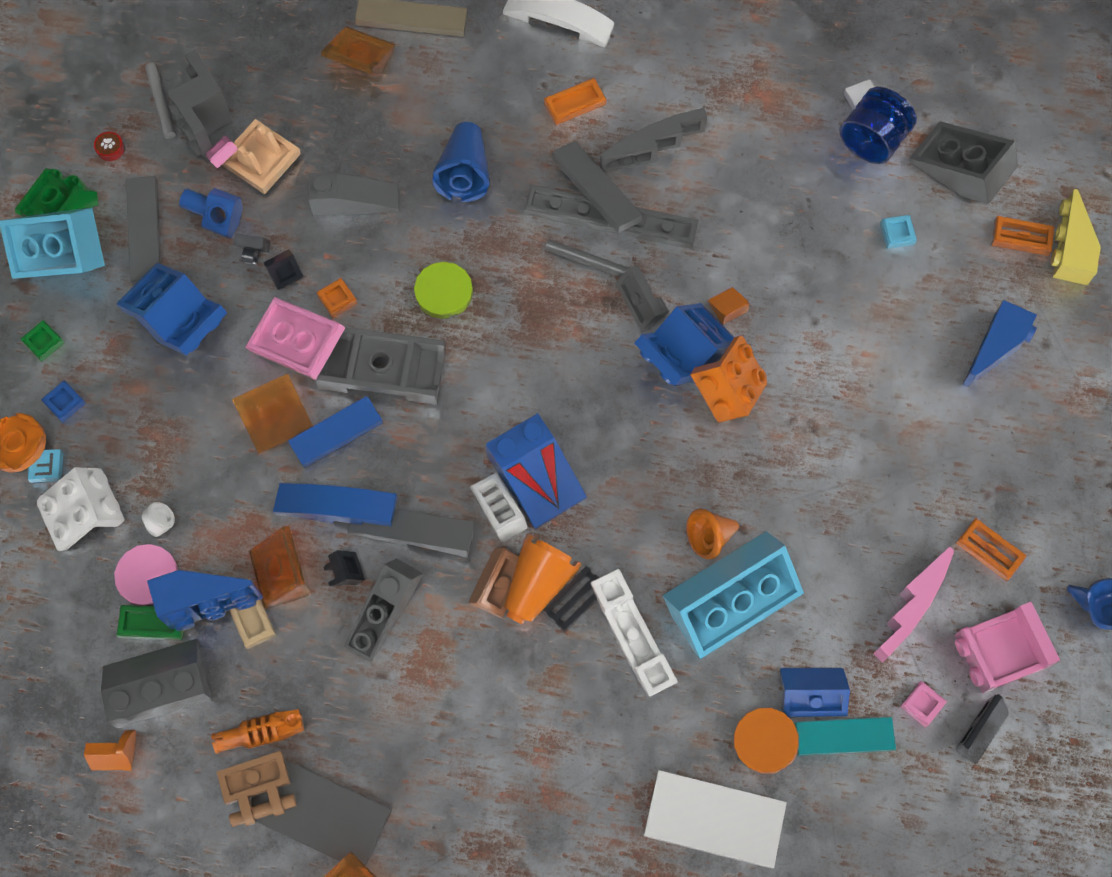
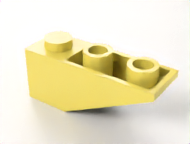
(1078, 245)

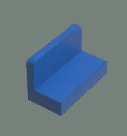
(814, 692)

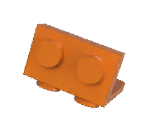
(732, 383)

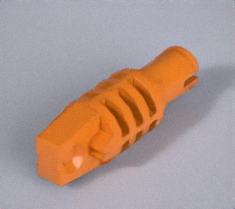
(259, 731)

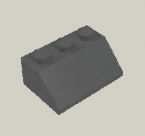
(154, 684)

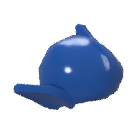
(1096, 601)

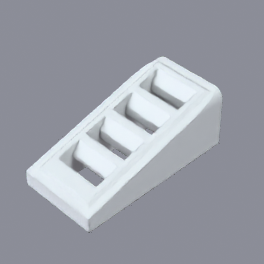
(510, 522)

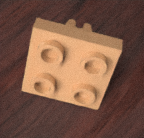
(261, 156)

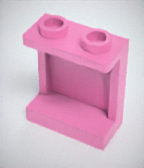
(1006, 648)

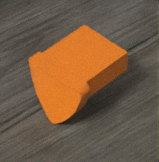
(112, 755)

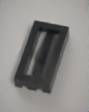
(556, 617)

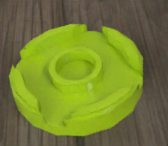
(443, 290)

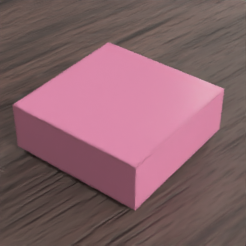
(221, 151)
(923, 704)

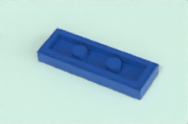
(335, 432)

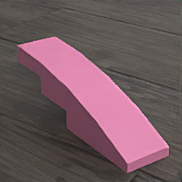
(919, 597)

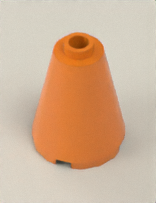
(537, 579)

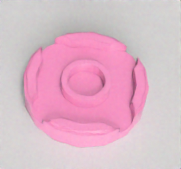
(137, 567)

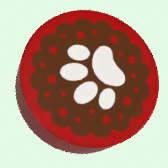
(109, 146)

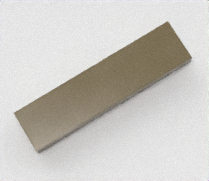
(412, 17)

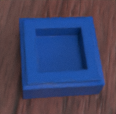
(63, 401)

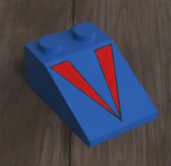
(535, 471)

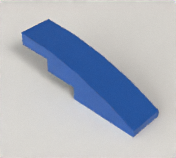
(335, 503)

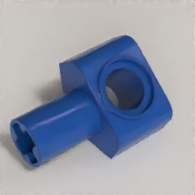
(209, 208)

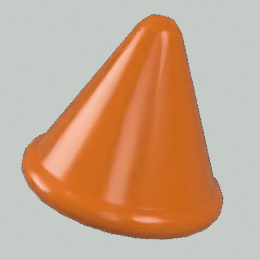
(709, 532)

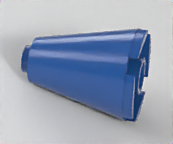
(463, 165)

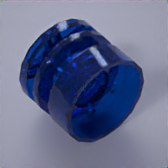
(878, 125)

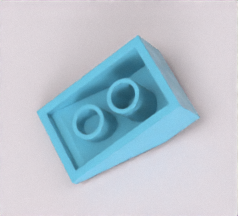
(52, 243)

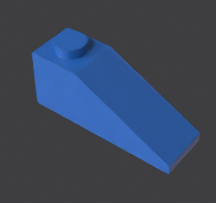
(1004, 337)

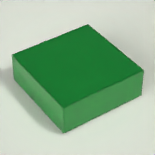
(42, 340)

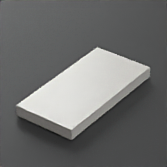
(715, 819)

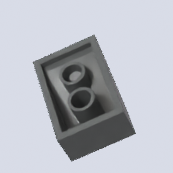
(967, 160)

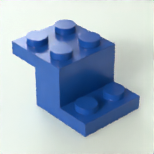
(172, 309)
(684, 341)

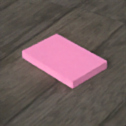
(295, 338)

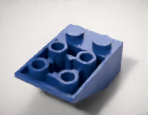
(192, 596)

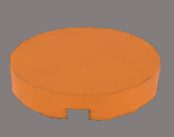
(20, 442)
(766, 740)

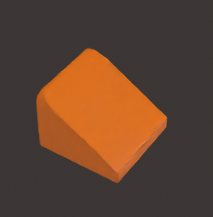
(728, 305)

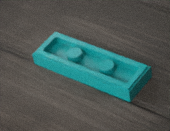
(845, 736)

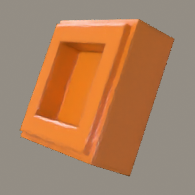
(336, 298)

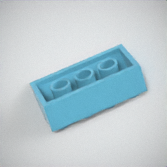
(734, 594)

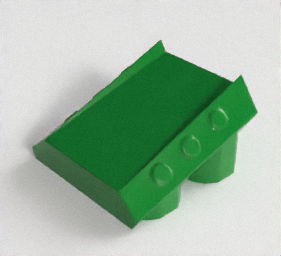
(56, 193)

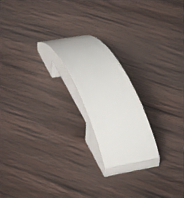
(569, 14)
(632, 633)

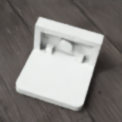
(78, 505)

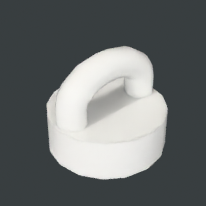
(158, 518)

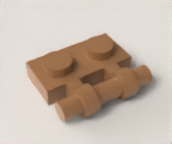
(252, 779)

